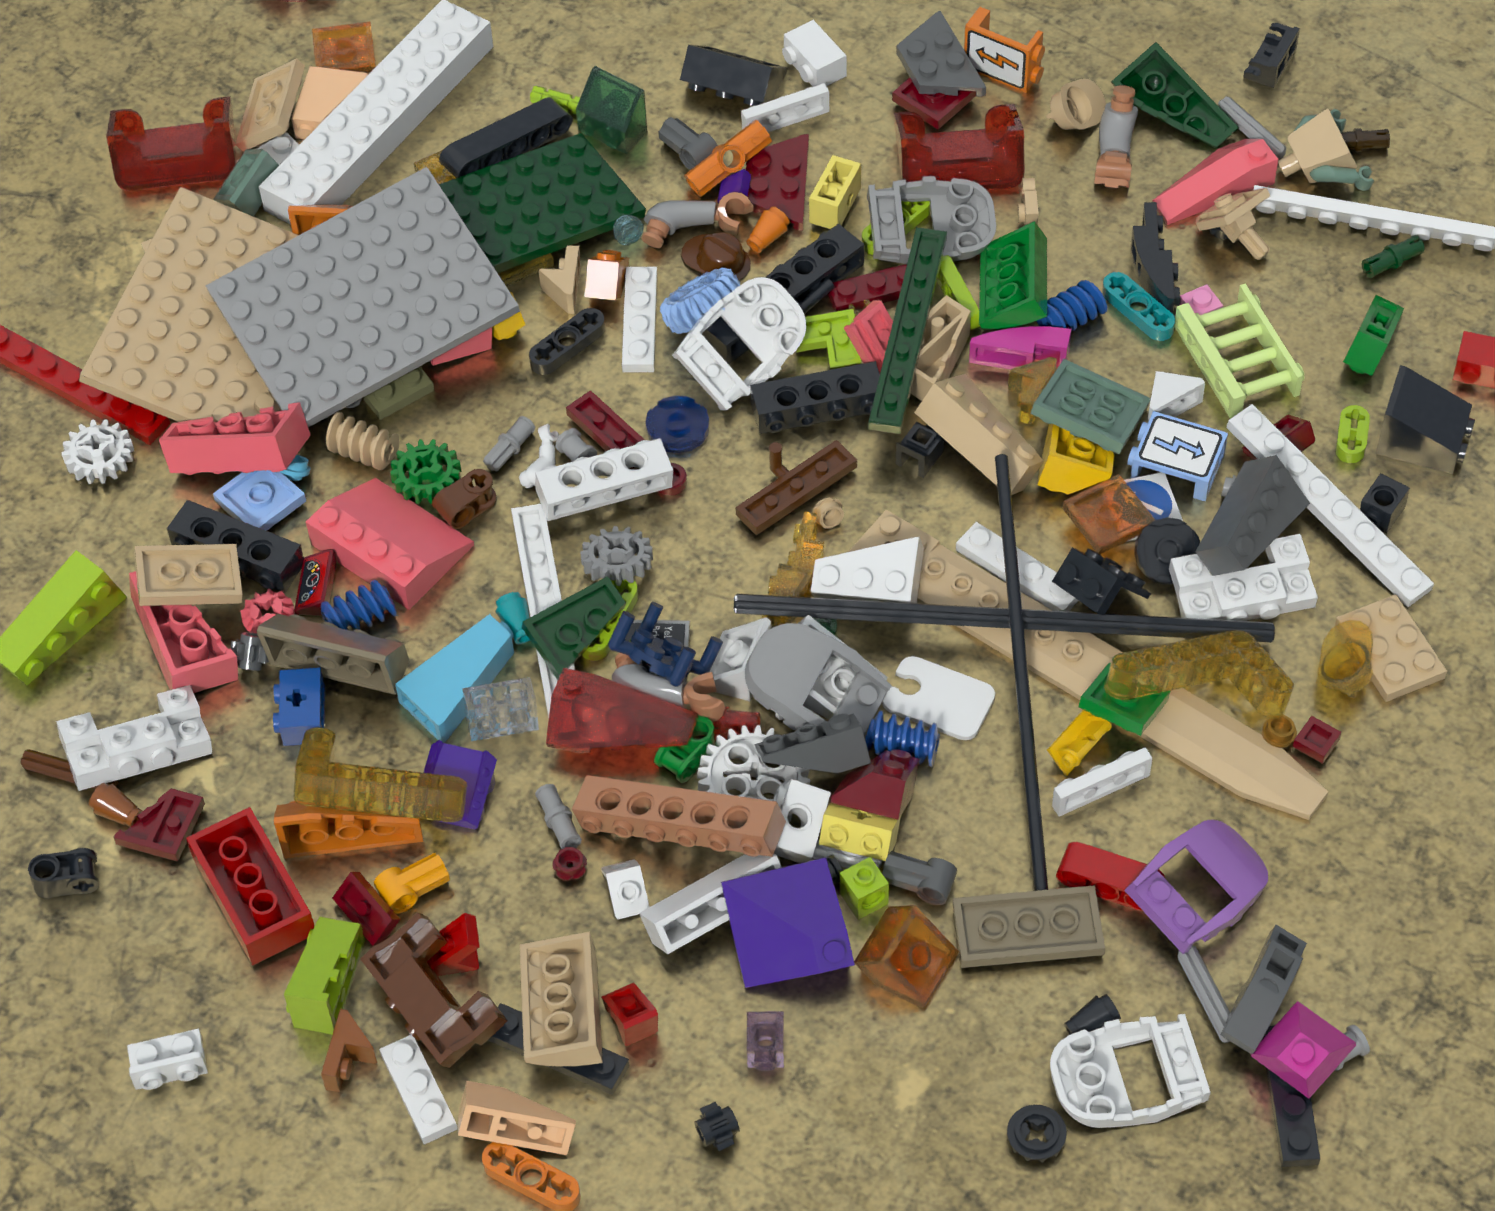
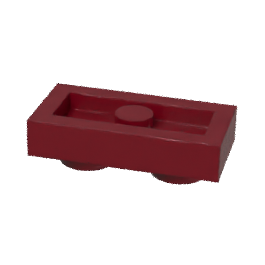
(366, 907)

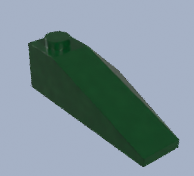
(1175, 97)

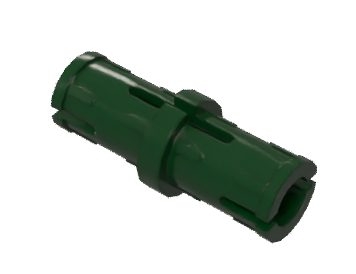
(1393, 256)

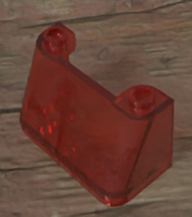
(174, 153)
(981, 155)

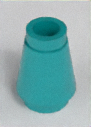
(513, 611)

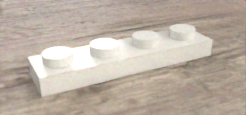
(639, 319)
(1035, 578)

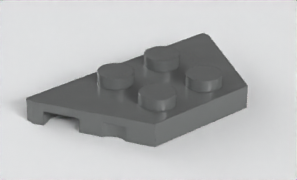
(938, 60)

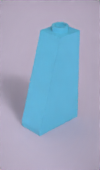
(435, 687)

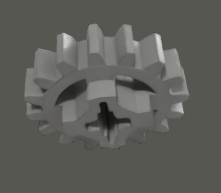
(617, 555)

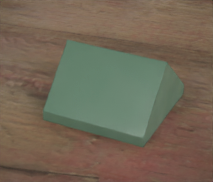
(243, 183)

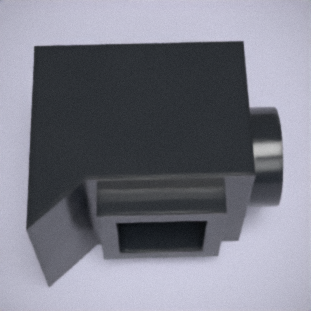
(921, 444)

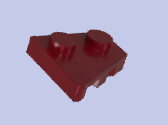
(164, 826)

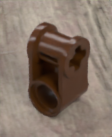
(463, 501)

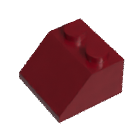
(880, 786)

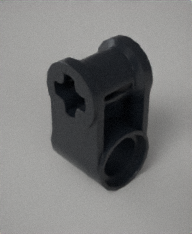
(65, 872)

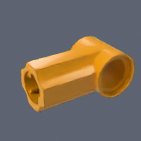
(403, 887)

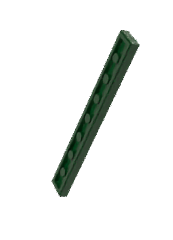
(907, 331)

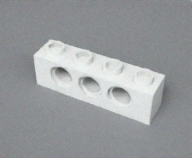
(593, 492)

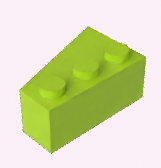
(324, 974)

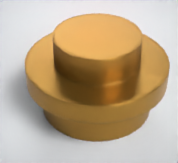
(1279, 732)

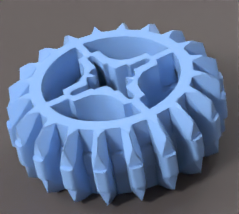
(695, 298)

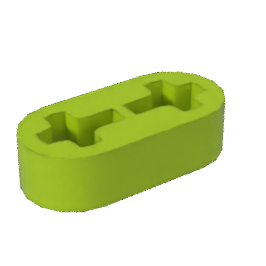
(1357, 434)

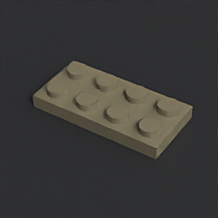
(1028, 926)

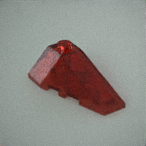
(603, 713)

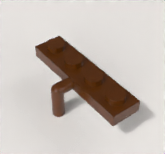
(794, 486)

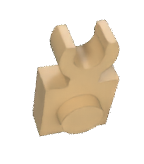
(1028, 209)

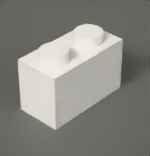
(814, 55)

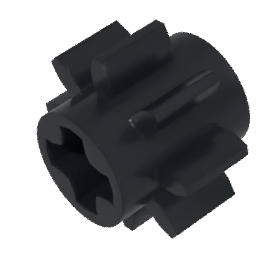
(717, 1126)

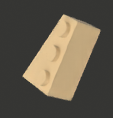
(942, 344)

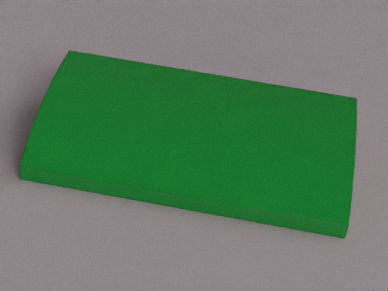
(1014, 279)

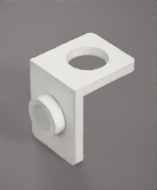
(626, 888)

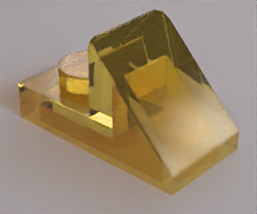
(1029, 383)

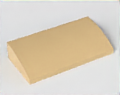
(560, 1001)

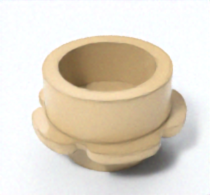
(829, 512)

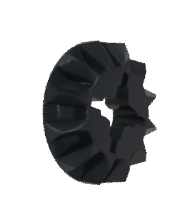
(1038, 1118)

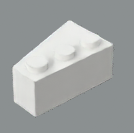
(871, 574)

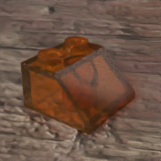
(906, 955)

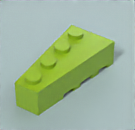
(58, 617)

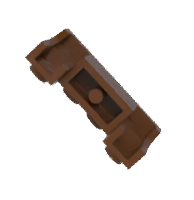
(423, 999)

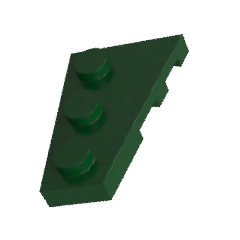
(573, 624)

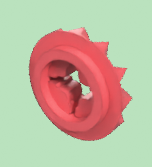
(252, 615)

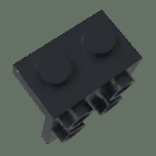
(1096, 579)

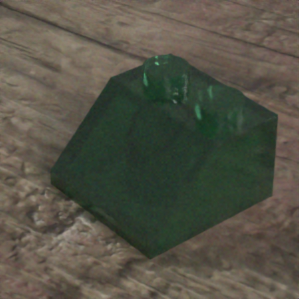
(612, 110)

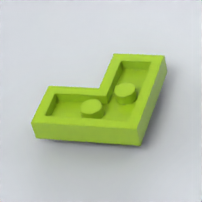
(829, 332)

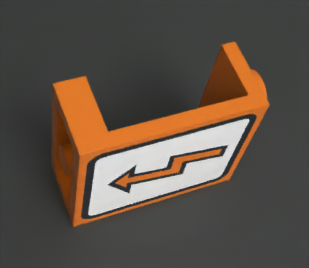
(1002, 57)

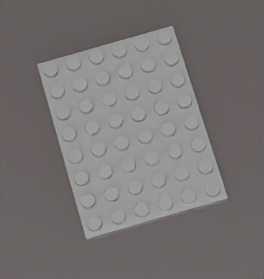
(362, 298)

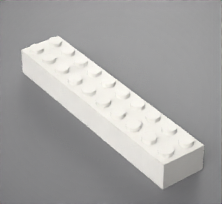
(379, 111)

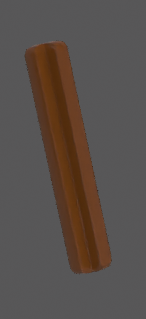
(50, 766)

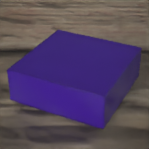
(736, 182)

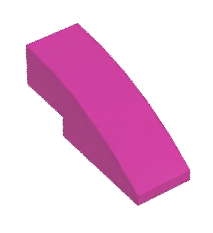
(1020, 346)

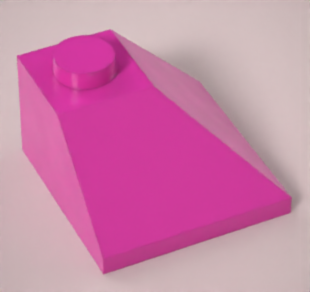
(1303, 1049)

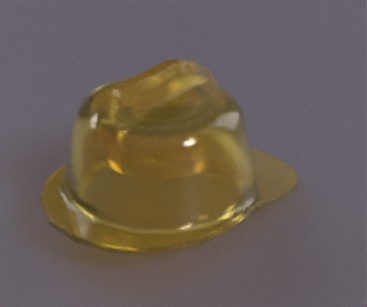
(1347, 658)

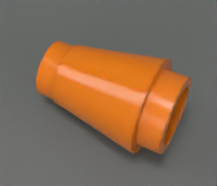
(768, 228)

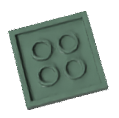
(1090, 406)

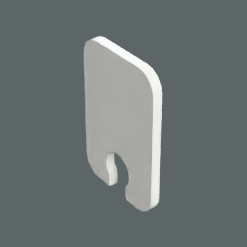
(945, 698)

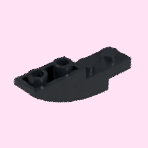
(1153, 263)

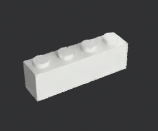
(699, 905)

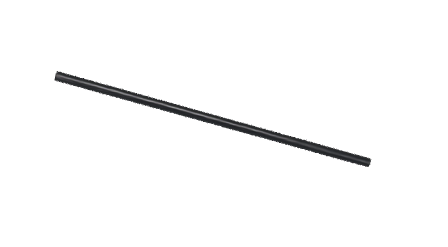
(1021, 674)

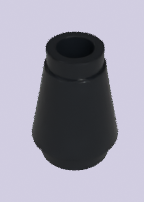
(1093, 1015)

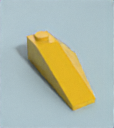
(1072, 462)

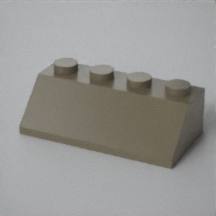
(340, 653)

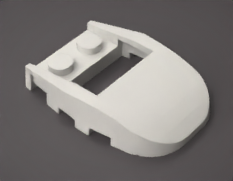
(763, 319)
(1091, 1082)

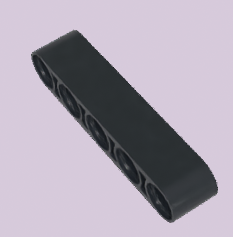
(507, 138)

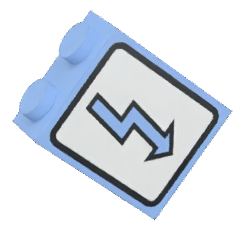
(1180, 451)

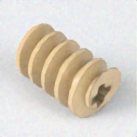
(360, 443)

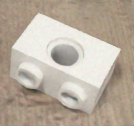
(809, 805)

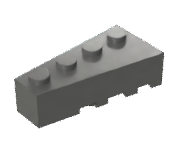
(1251, 516)

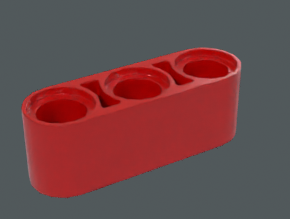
(1108, 871)

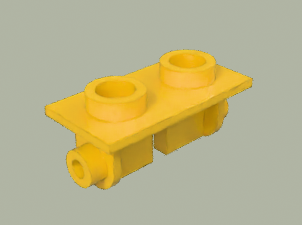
(1077, 740)

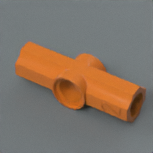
(743, 147)

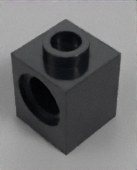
(1384, 502)

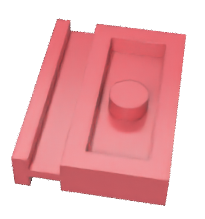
(871, 333)

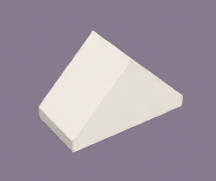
(1175, 393)

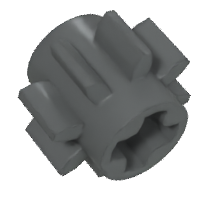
(249, 651)

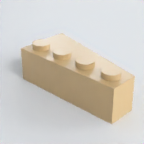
(978, 430)

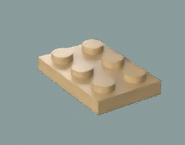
(270, 105)
(187, 574)
(1400, 651)

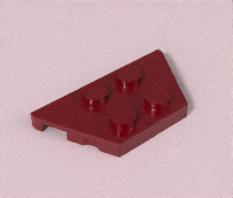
(780, 178)

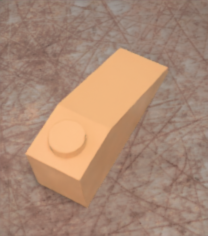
(511, 1119)

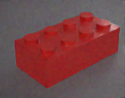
(251, 885)

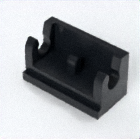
(1273, 55)

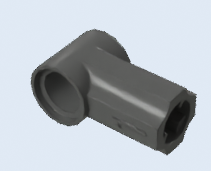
(686, 142)
(928, 879)

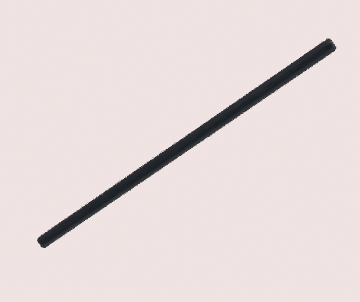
(995, 617)

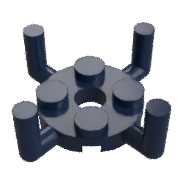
(664, 655)

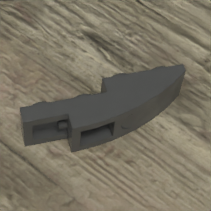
(1264, 989)

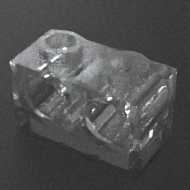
(500, 709)

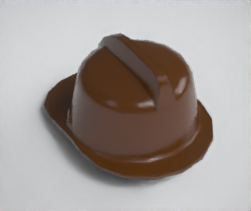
(716, 252)

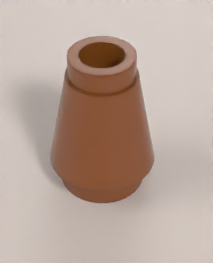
(114, 805)

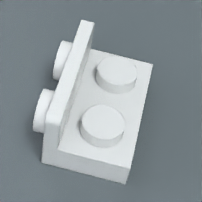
(167, 1059)

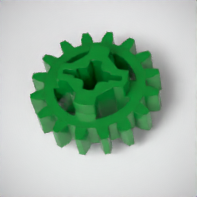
(424, 470)

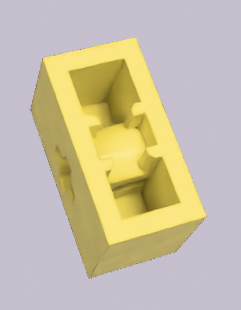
(835, 192)
(858, 831)

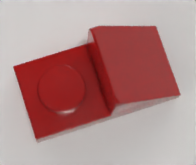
(460, 951)
(632, 1013)

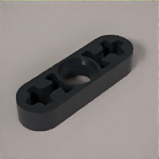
(561, 353)

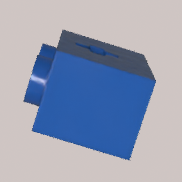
(300, 704)

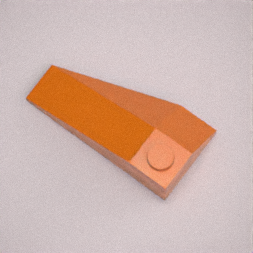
(320, 830)

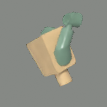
(1323, 152)

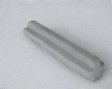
(1250, 126)
(1205, 989)

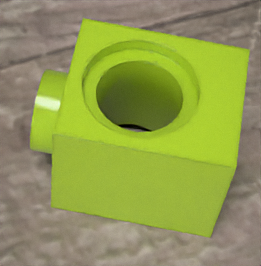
(864, 888)

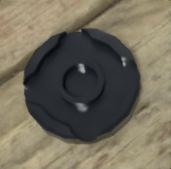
(1160, 543)

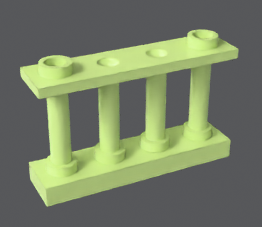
(1219, 370)

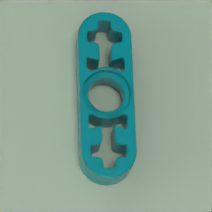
(1142, 319)

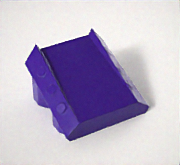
(473, 767)

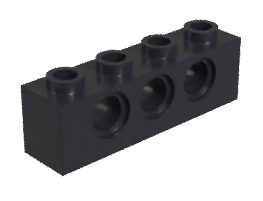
(814, 397)
(261, 554)

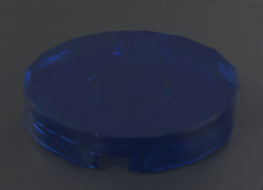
(678, 423)

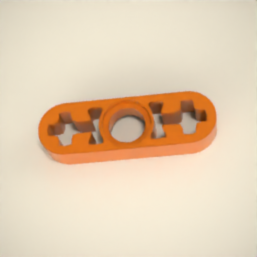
(559, 1181)

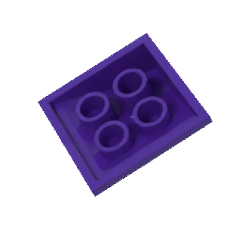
(787, 923)

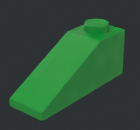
(1373, 335)

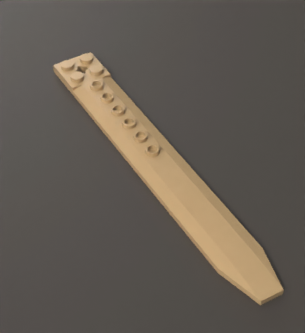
(1073, 660)

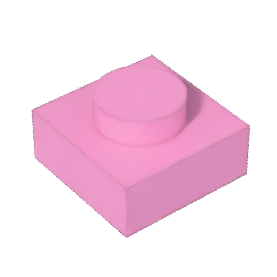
(1201, 300)

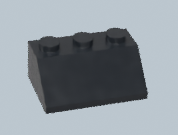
(731, 74)

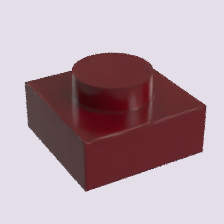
(1317, 739)

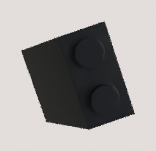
(1425, 423)

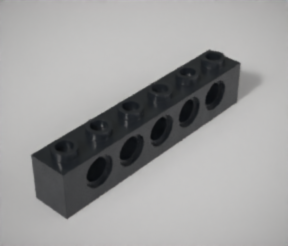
(830, 256)

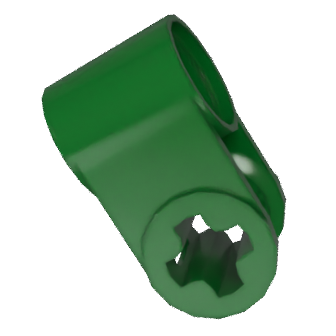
(685, 759)

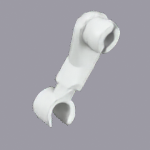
(545, 459)

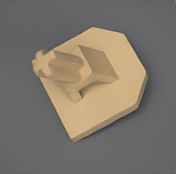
(1236, 219)

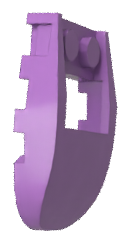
(1227, 860)

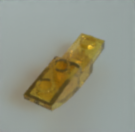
(796, 576)

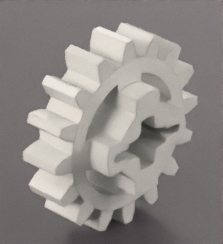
(97, 451)

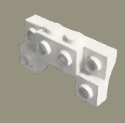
(1248, 593)
(135, 745)

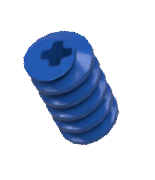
(1074, 306)
(359, 608)
(903, 737)

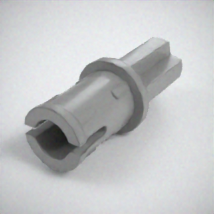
(509, 443)

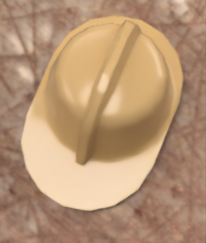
(1077, 105)

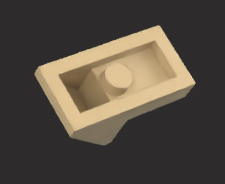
(563, 283)

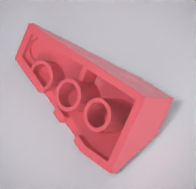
(1225, 171)

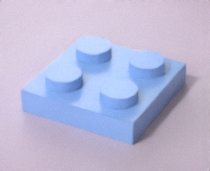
(260, 498)

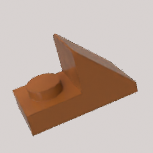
(346, 1045)

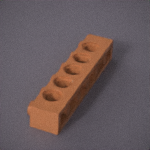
(679, 816)

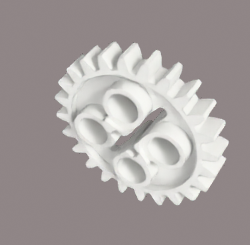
(739, 776)

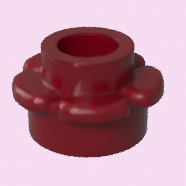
(569, 856)

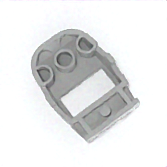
(955, 206)
(789, 663)

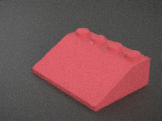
(387, 540)

